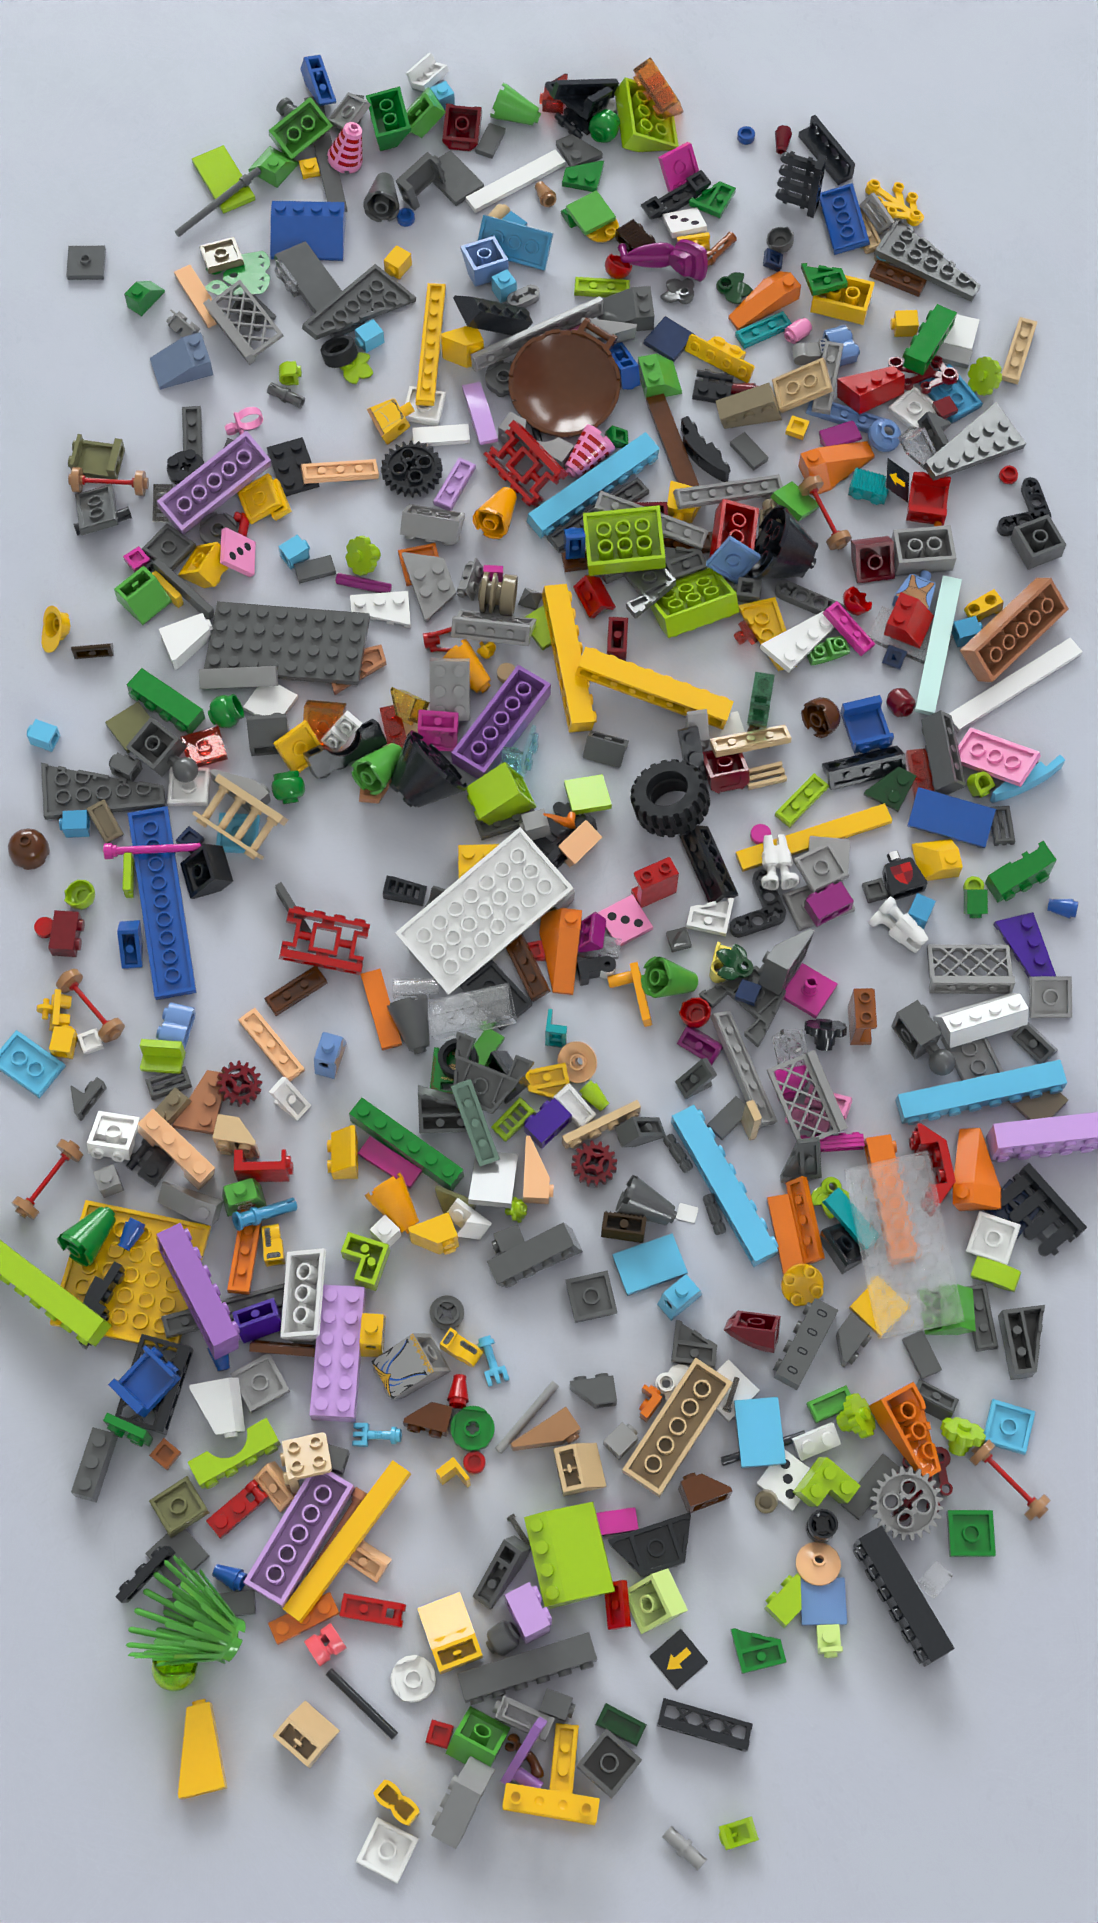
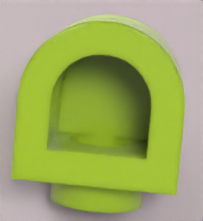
(289, 373)
(980, 784)

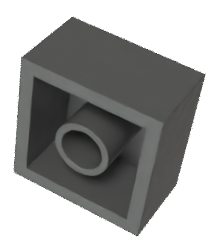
(1038, 541)
(608, 1763)

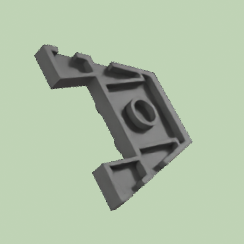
(649, 584)
(763, 1010)
(489, 1084)

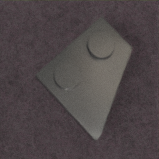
(577, 151)
(684, 561)
(803, 1160)
(690, 1345)

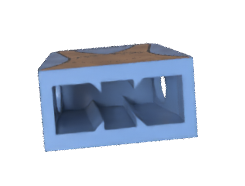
(918, 587)
(329, 1051)

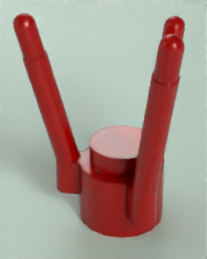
(432, 639)

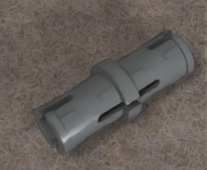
(286, 395)

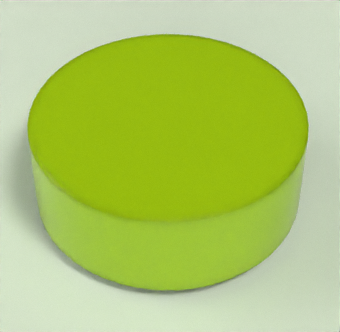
(973, 883)

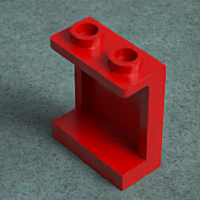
(928, 499)
(655, 882)
(263, 1171)

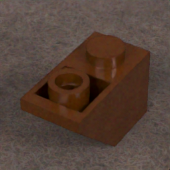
(430, 1418)

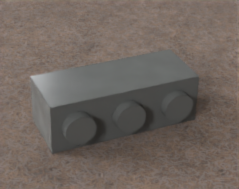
(94, 1464)

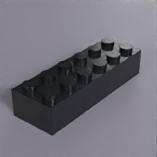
(902, 1596)

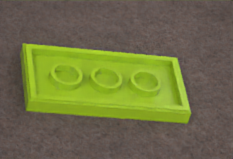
(220, 174)

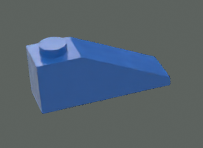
(317, 80)
(627, 366)

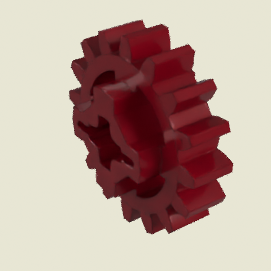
(249, 1087)
(587, 1168)

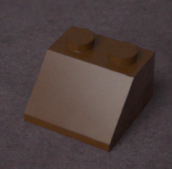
(702, 1491)

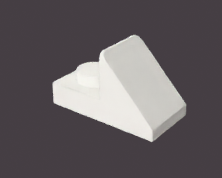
(289, 1098)
(470, 1221)

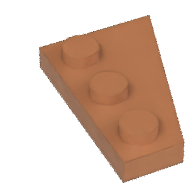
(372, 661)
(204, 1108)

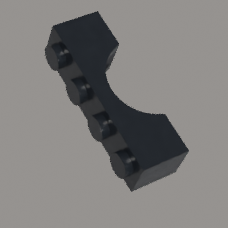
(367, 739)

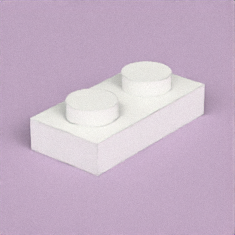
(816, 1441)

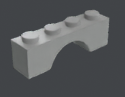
(557, 448)

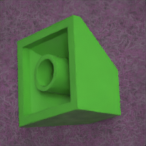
(274, 166)

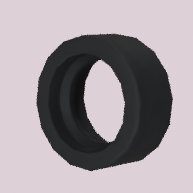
(339, 351)
(445, 1049)

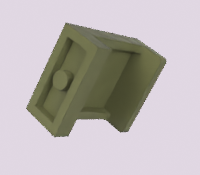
(97, 458)

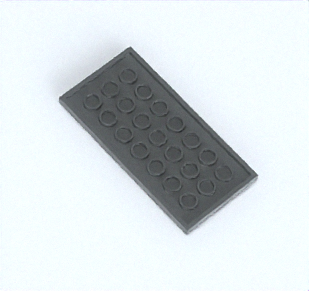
(299, 641)

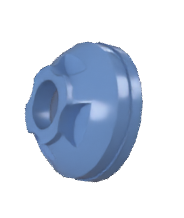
(880, 439)

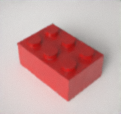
(736, 521)

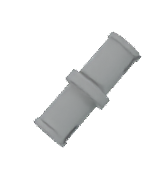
(684, 1848)

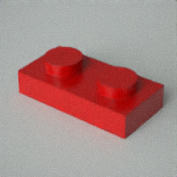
(618, 1606)

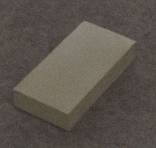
(105, 821)

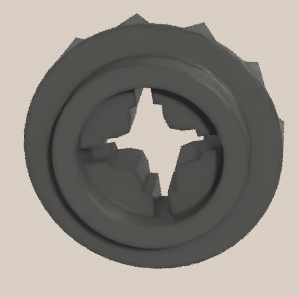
(447, 1303)

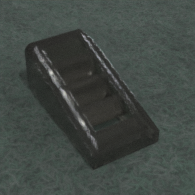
(159, 488)

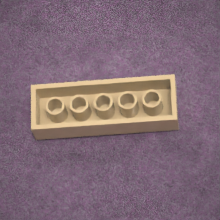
(677, 1427)

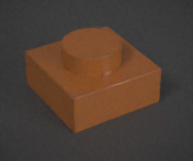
(165, 1454)

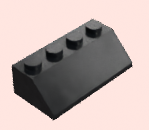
(493, 315)

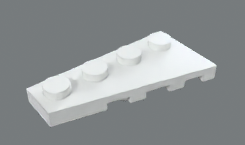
(796, 643)

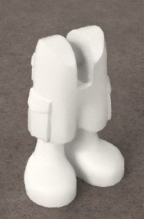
(777, 857)
(904, 930)

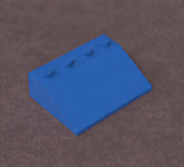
(314, 222)

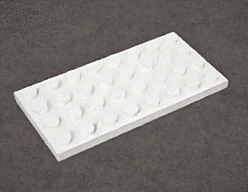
(484, 911)

